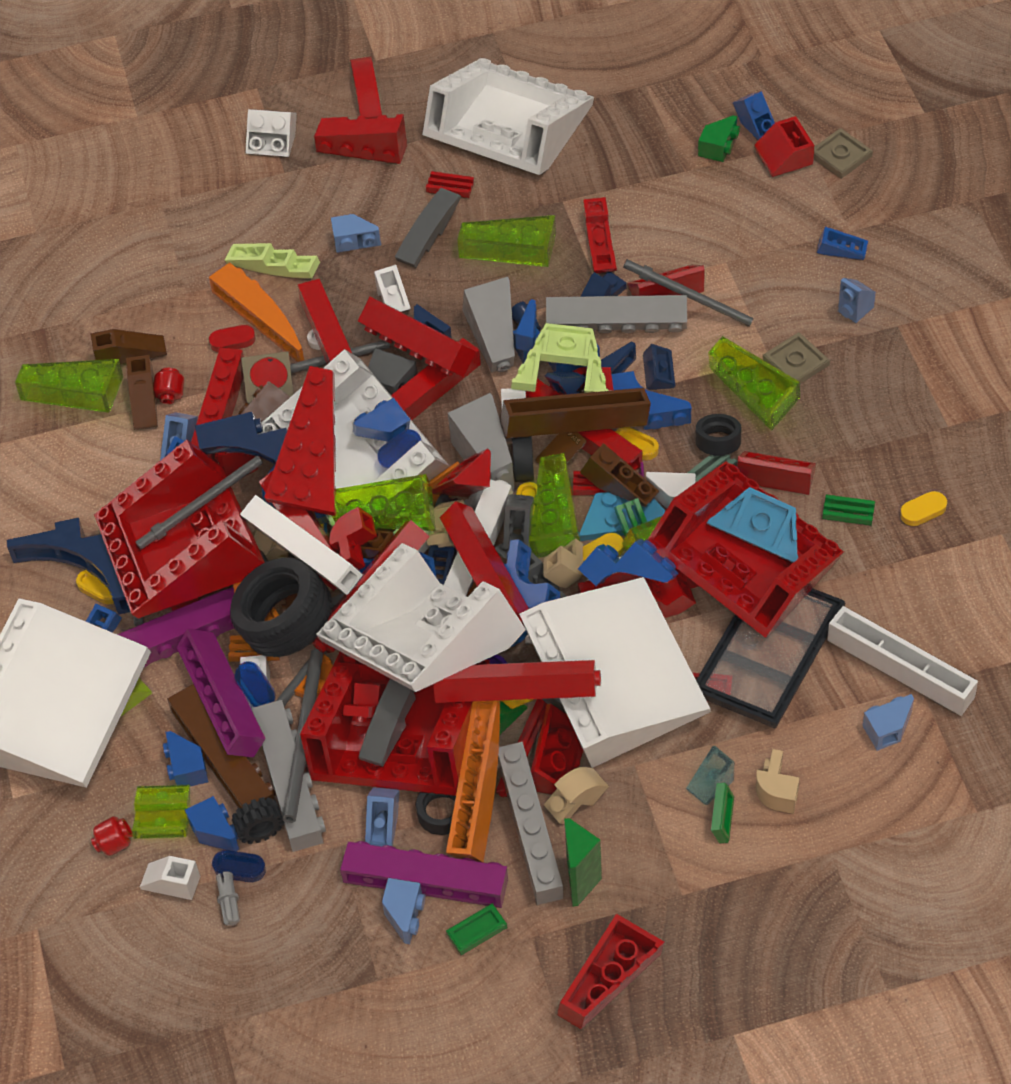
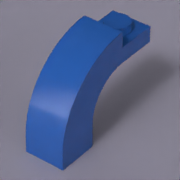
(518, 567)

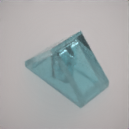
(714, 769)

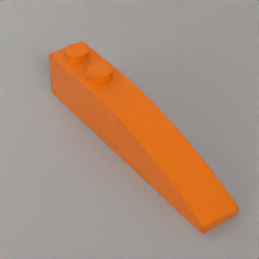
(256, 307)
(476, 784)

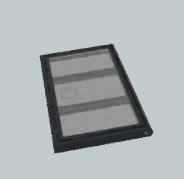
(761, 673)

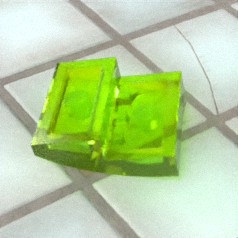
(161, 811)

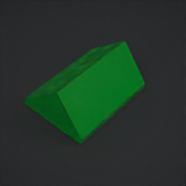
(583, 860)

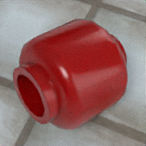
(168, 385)
(111, 836)

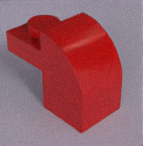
(350, 533)
(672, 596)
(364, 703)

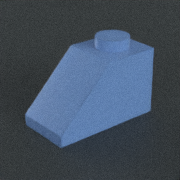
(177, 425)
(381, 816)

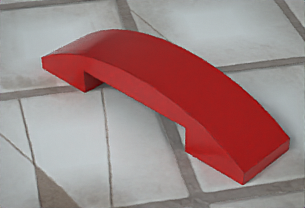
(366, 87)
(599, 235)

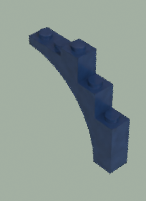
(243, 435)
(70, 546)

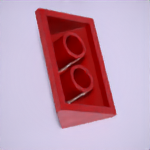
(689, 276)
(777, 472)
(467, 477)
(556, 750)

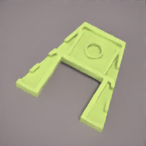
(566, 346)

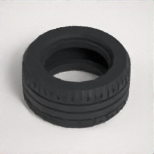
(296, 625)

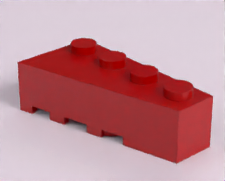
(363, 138)
(613, 964)

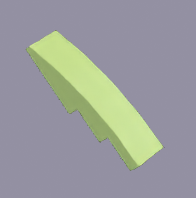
(266, 260)

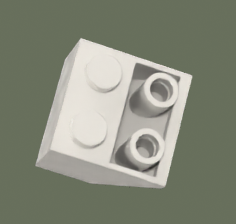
(270, 132)

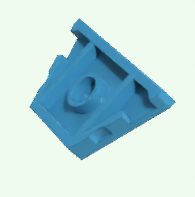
(603, 518)
(761, 523)

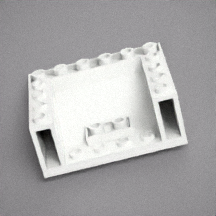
(504, 114)
(356, 457)
(417, 627)
(642, 669)
(61, 691)

